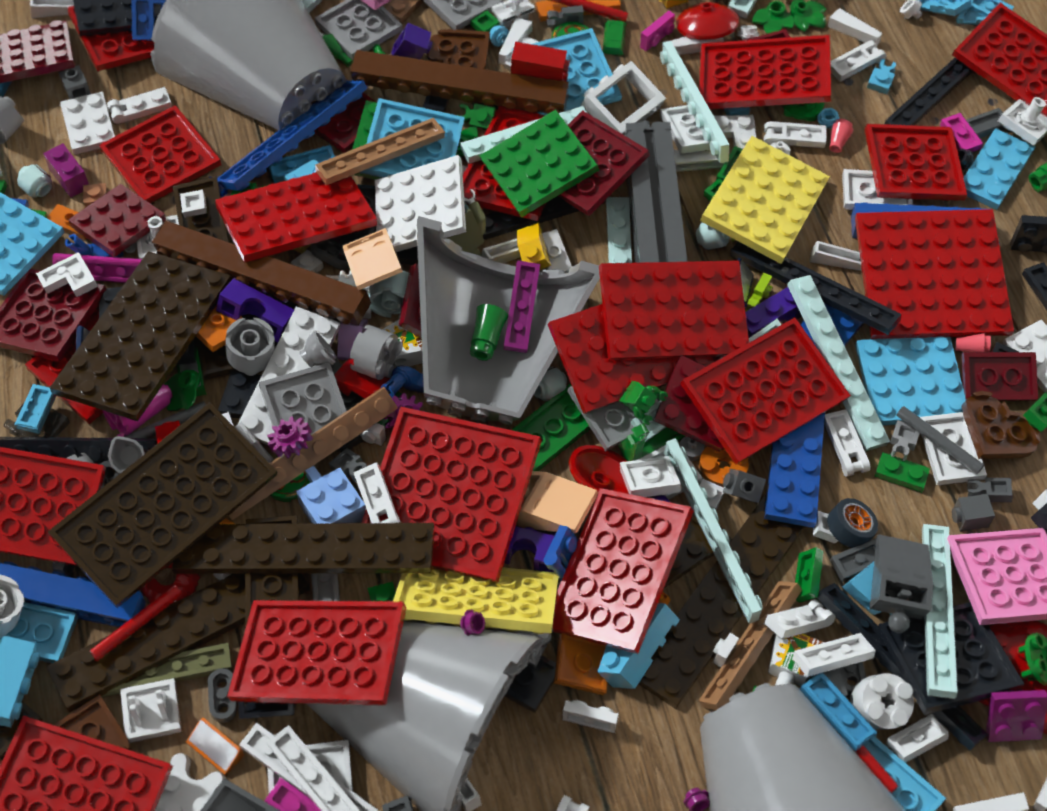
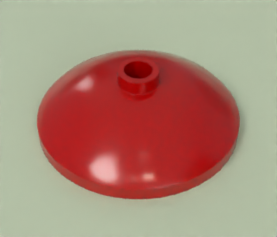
(707, 21)
(597, 468)

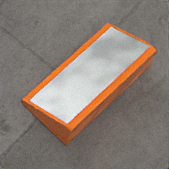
(214, 746)

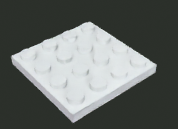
(424, 191)

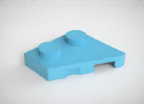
(948, 7)
(979, 11)

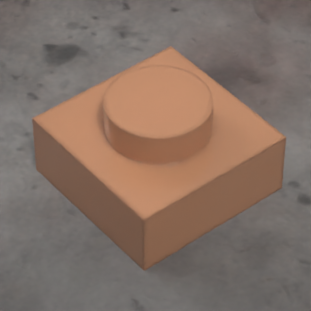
(93, 192)

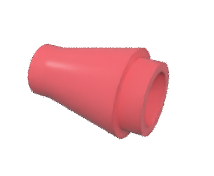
(840, 134)
(974, 343)

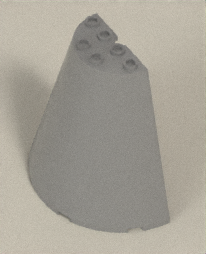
(247, 55)
(450, 291)
(435, 708)
(784, 756)

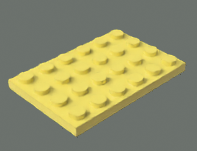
(765, 199)
(517, 602)

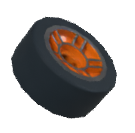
(852, 522)

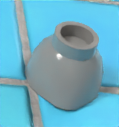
(317, 350)
(124, 453)

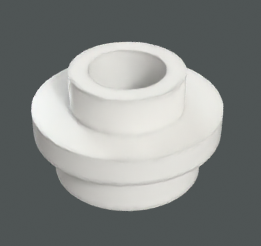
(747, 32)

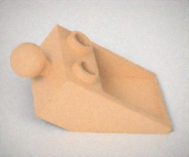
(372, 259)
(555, 502)

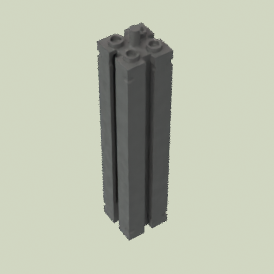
(655, 197)

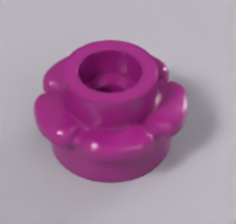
(472, 622)
(696, 800)

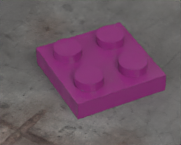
(1016, 716)

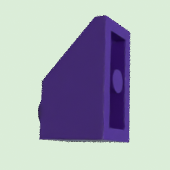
(412, 42)

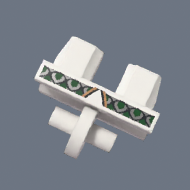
(511, 9)

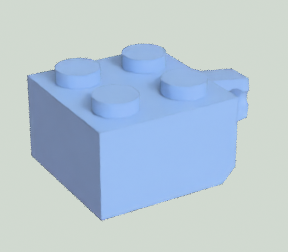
(330, 498)

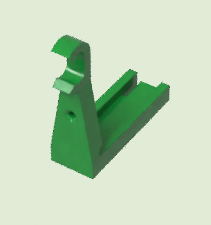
(635, 447)

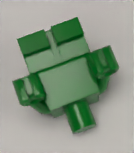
(641, 399)

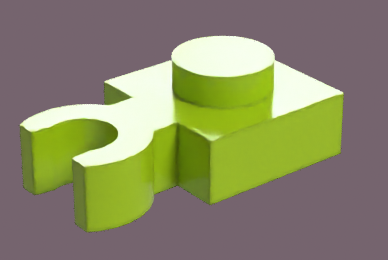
(761, 291)

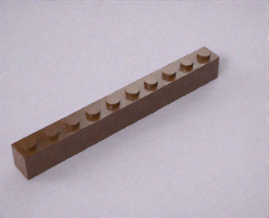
(460, 82)
(265, 274)

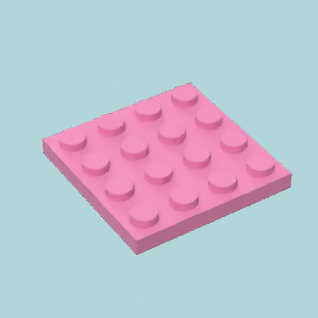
(1003, 574)

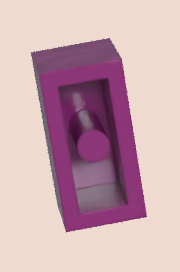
(66, 170)

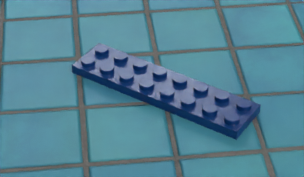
(287, 138)

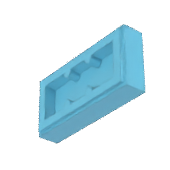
(35, 409)

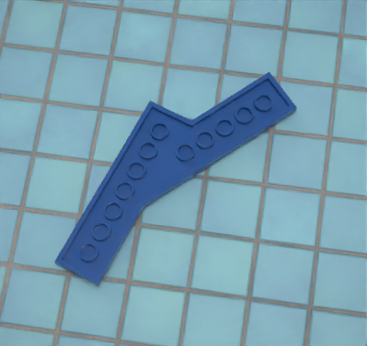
(797, 456)

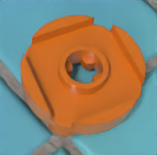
(710, 465)

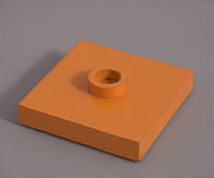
(215, 329)
(579, 665)

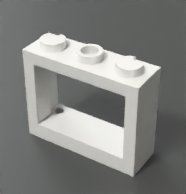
(639, 81)

